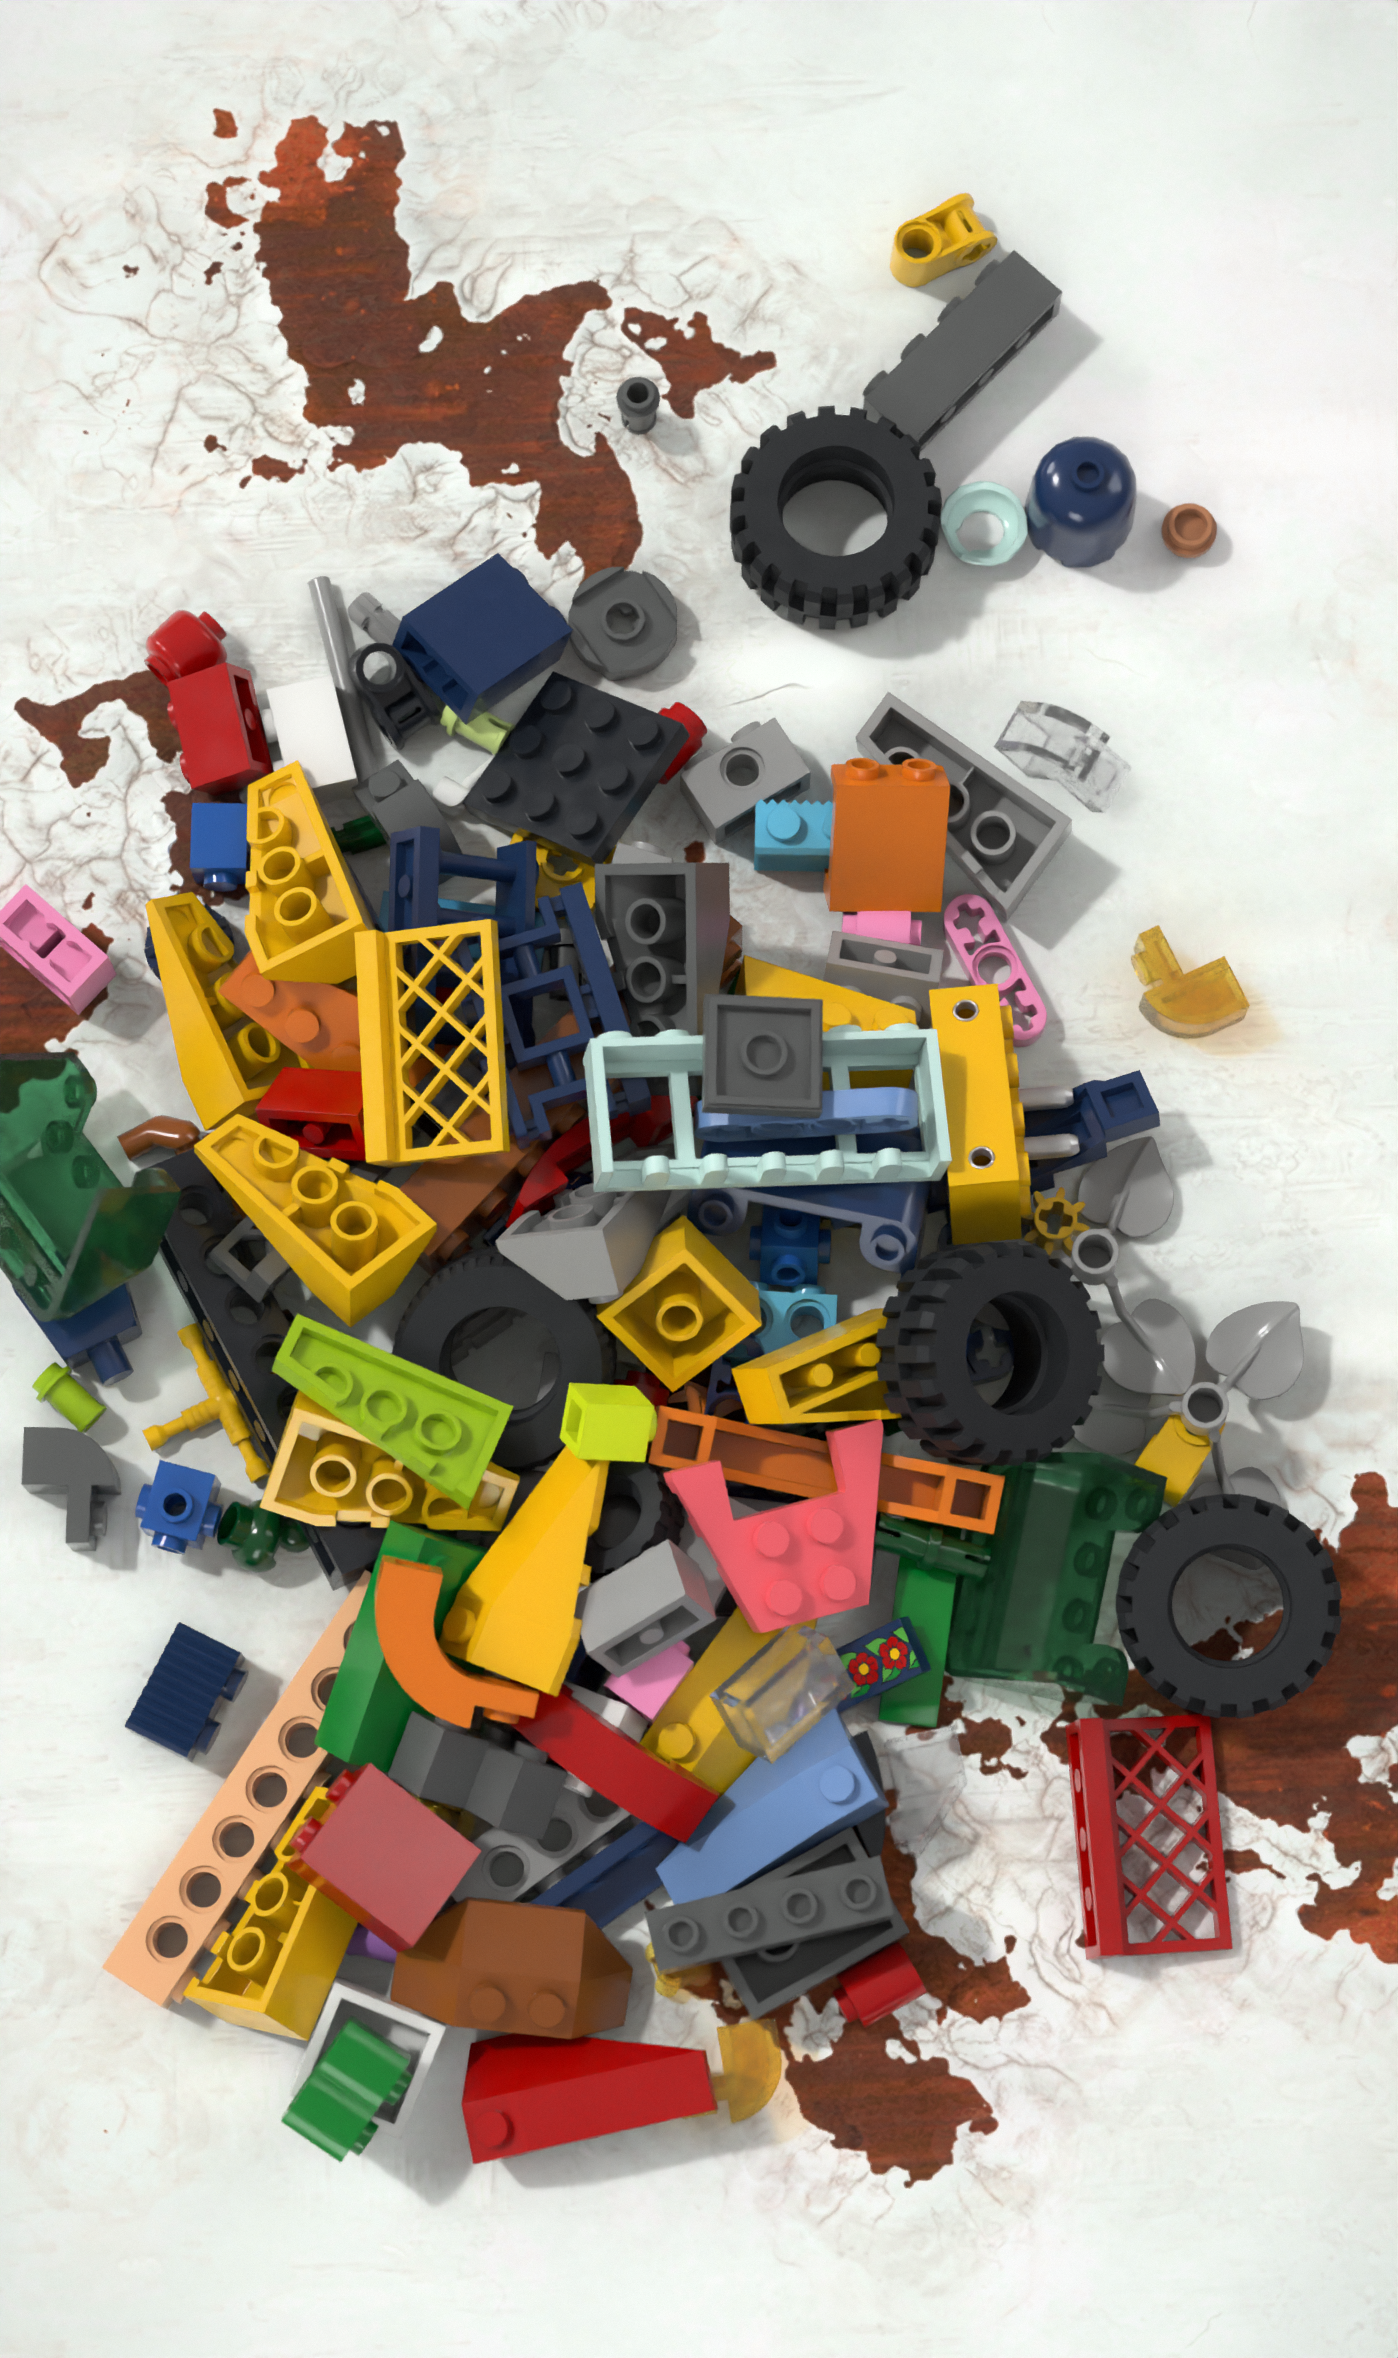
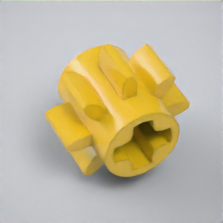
(1068, 1221)

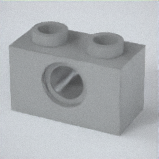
(729, 807)

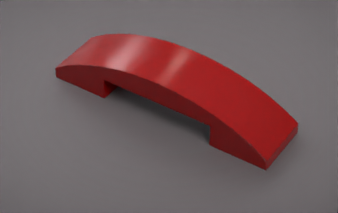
(575, 1150)
(617, 1764)

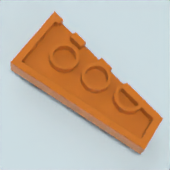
(309, 1018)

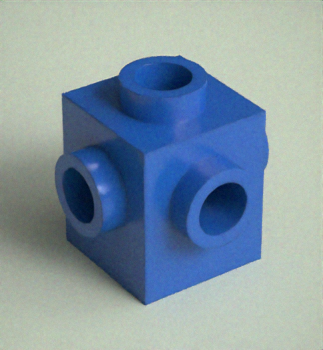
(789, 1252)
(176, 1487)

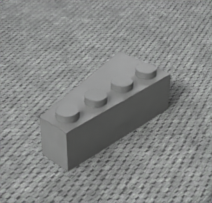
(995, 824)

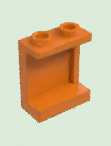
(887, 836)

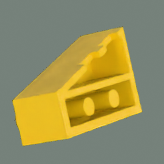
(840, 1007)

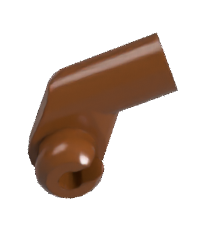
(162, 1132)

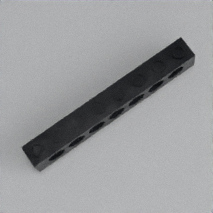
(340, 1549)

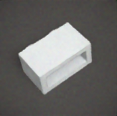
(312, 730)

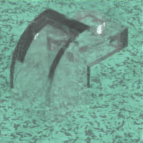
(1064, 748)

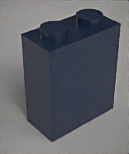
(482, 638)

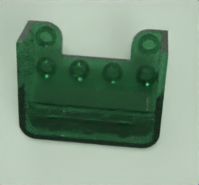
(63, 1212)
(1046, 1577)

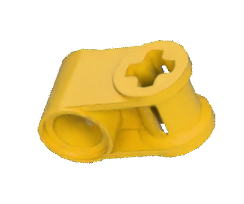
(949, 237)
(1175, 1456)

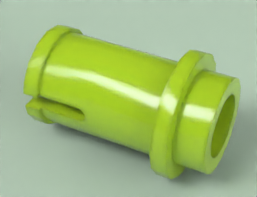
(68, 1397)

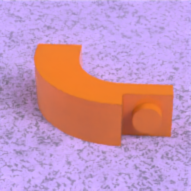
(404, 1623)

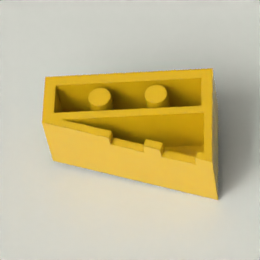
(819, 1377)

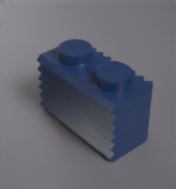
(187, 1692)

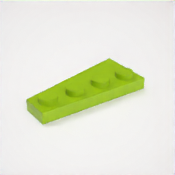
(404, 1409)

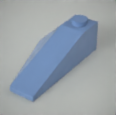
(776, 1814)

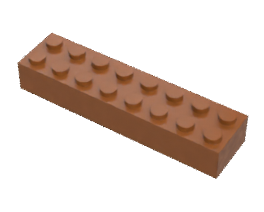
(475, 1190)

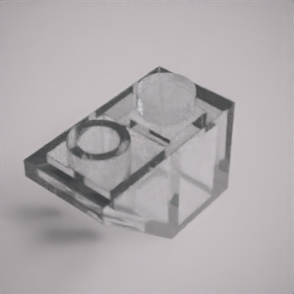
(926, 1783)

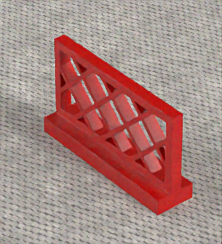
(1099, 1842)

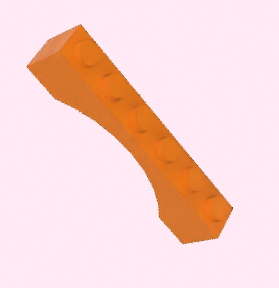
(805, 1468)

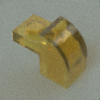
(1186, 1003)
(749, 2066)

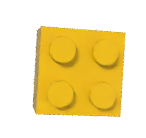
(683, 1306)

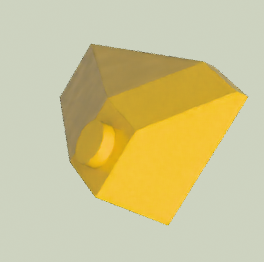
(298, 885)
(524, 1592)
(691, 1726)

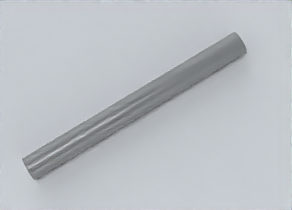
(346, 692)

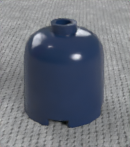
(1081, 502)

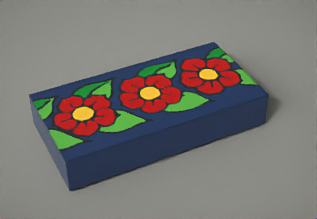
(882, 1661)

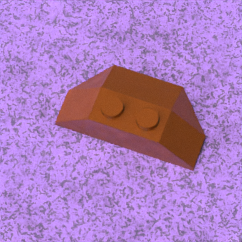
(515, 1970)

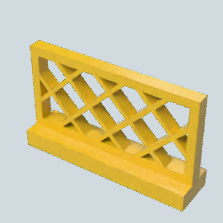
(386, 1052)

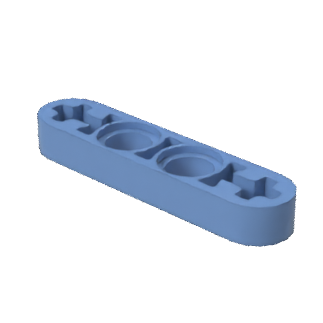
(842, 1114)

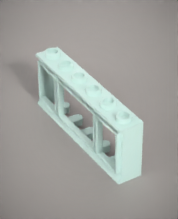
(843, 1050)

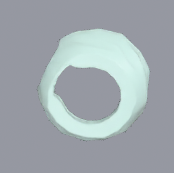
(989, 498)

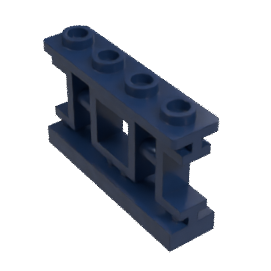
(589, 1003)

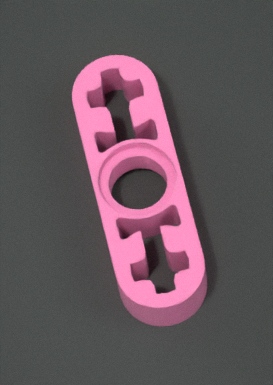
(988, 927)

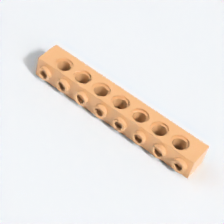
(137, 1955)

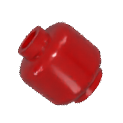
(185, 646)

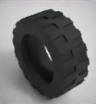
(659, 1518)

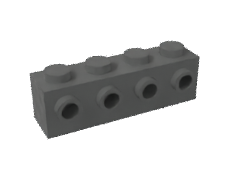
(965, 350)

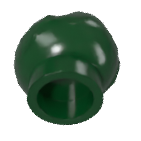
(256, 1535)

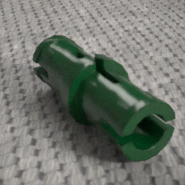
(930, 1547)

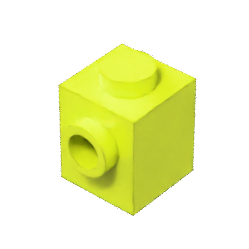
(608, 1422)

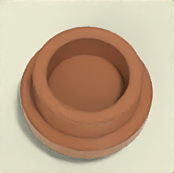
(1189, 530)

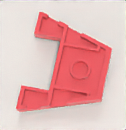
(797, 1556)

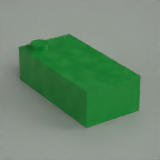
(367, 1702)

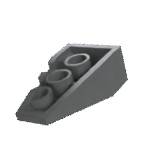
(666, 943)

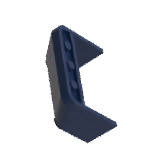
(890, 1212)

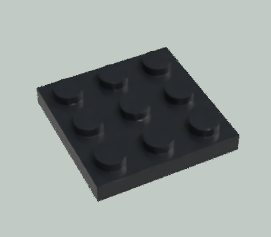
(576, 769)

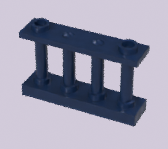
(414, 904)

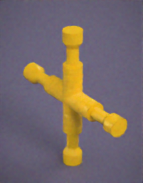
(218, 1406)

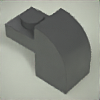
(400, 803)
(73, 1465)

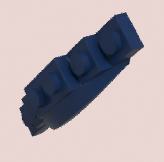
(1098, 1116)

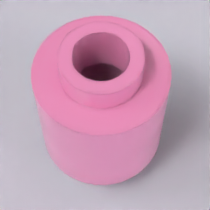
(883, 925)

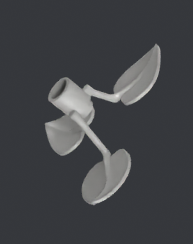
(1133, 1194)
(1257, 1351)

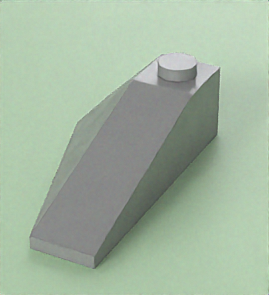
(591, 1238)

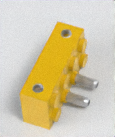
(985, 1115)

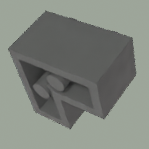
(479, 1772)

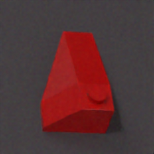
(559, 2091)

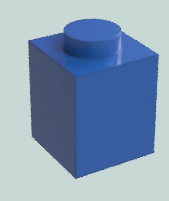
(219, 845)

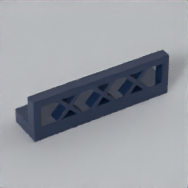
(615, 1876)

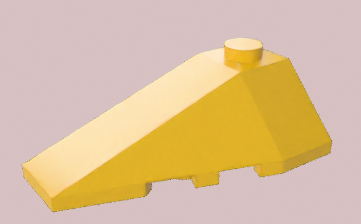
(219, 1049)
(331, 1226)
(337, 1474)

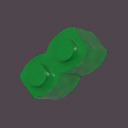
(347, 2089)

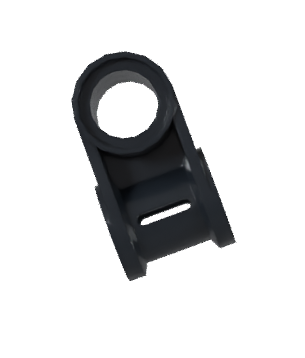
(394, 696)

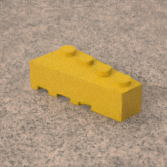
(281, 1952)

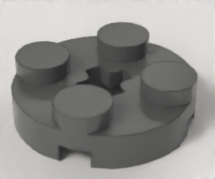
(618, 653)

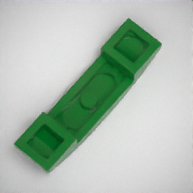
(928, 1603)

